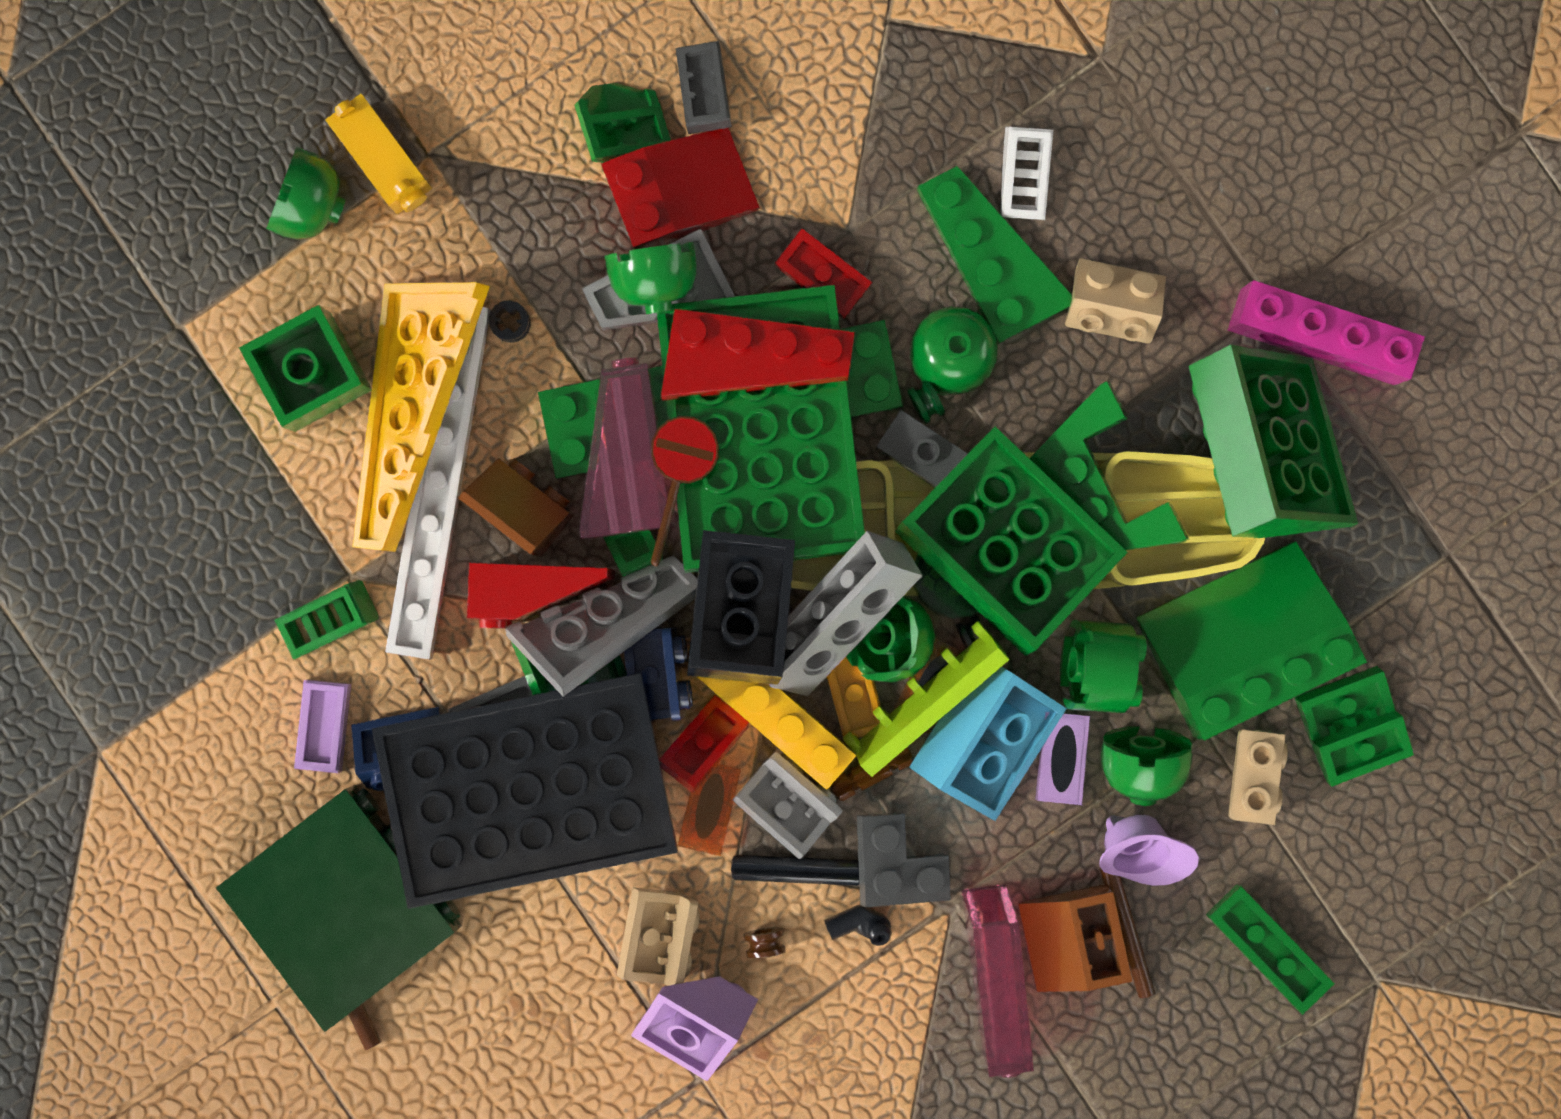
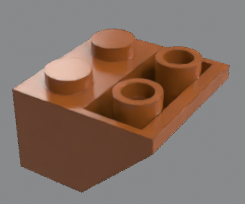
(1075, 941)

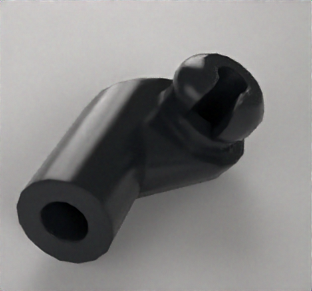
(863, 921)

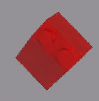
(680, 187)
(519, 591)

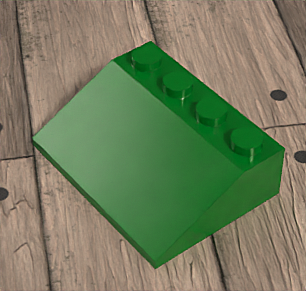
(1271, 443)
(1011, 542)
(1249, 641)

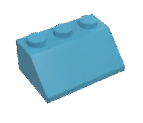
(988, 742)

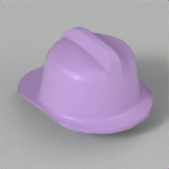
(1144, 853)

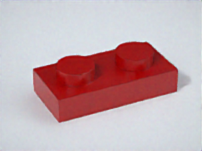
(815, 265)
(703, 743)

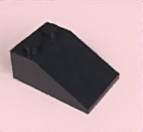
(741, 608)

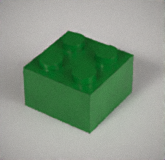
(305, 368)

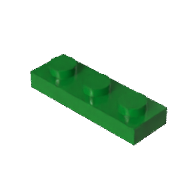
(1270, 949)

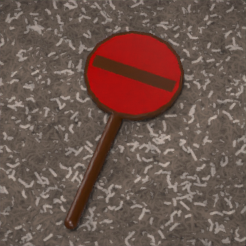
(684, 453)

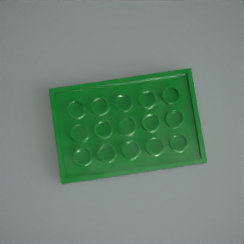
(782, 450)

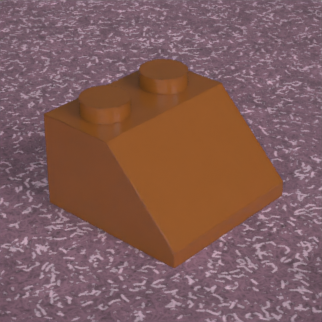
(518, 506)

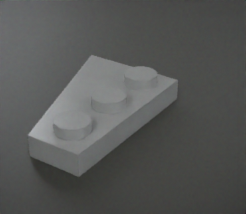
(615, 313)

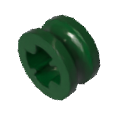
(926, 402)

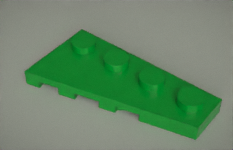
(994, 261)

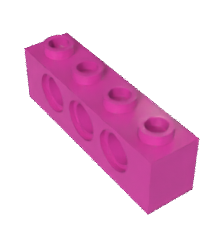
(1325, 333)

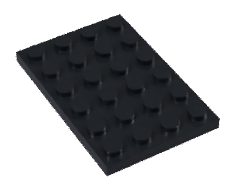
(524, 790)

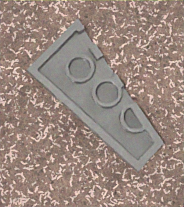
(590, 633)

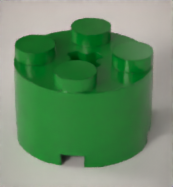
(1102, 666)

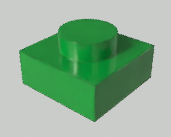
(631, 550)

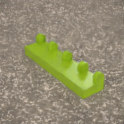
(928, 702)

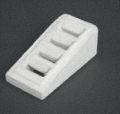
(1043, 156)

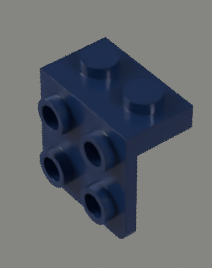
(659, 661)

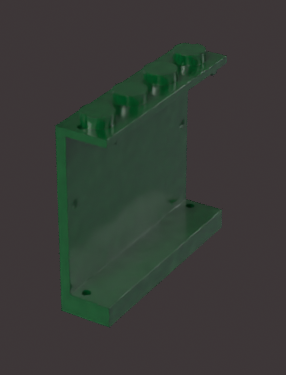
(335, 907)

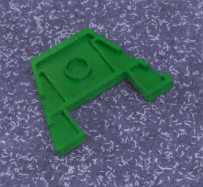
(1074, 469)

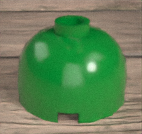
(306, 198)
(653, 275)
(953, 350)
(896, 644)
(1146, 765)

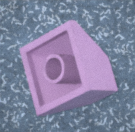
(696, 1023)

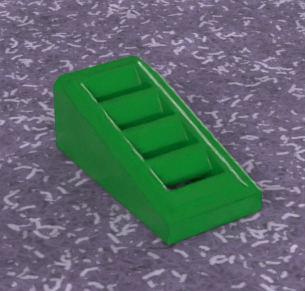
(352, 607)

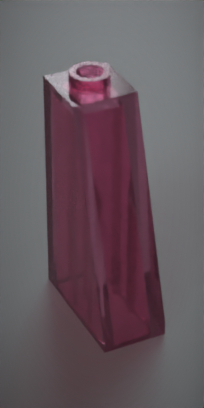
(622, 484)
(998, 980)

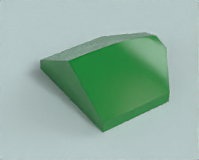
(620, 120)

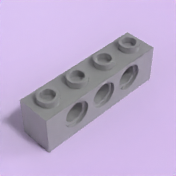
(844, 609)

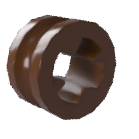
(764, 942)

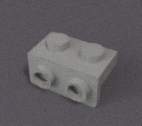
(788, 804)

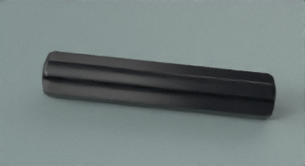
(795, 870)

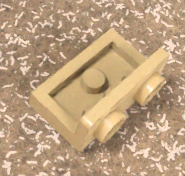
(1116, 301)
(1257, 776)
(658, 937)

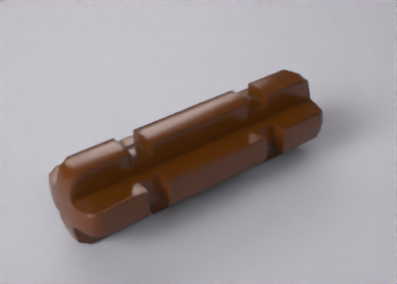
(846, 785)

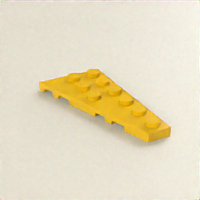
(415, 371)

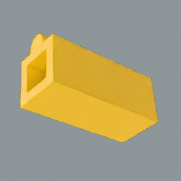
(379, 154)

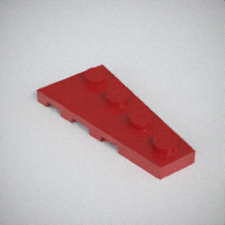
(739, 353)

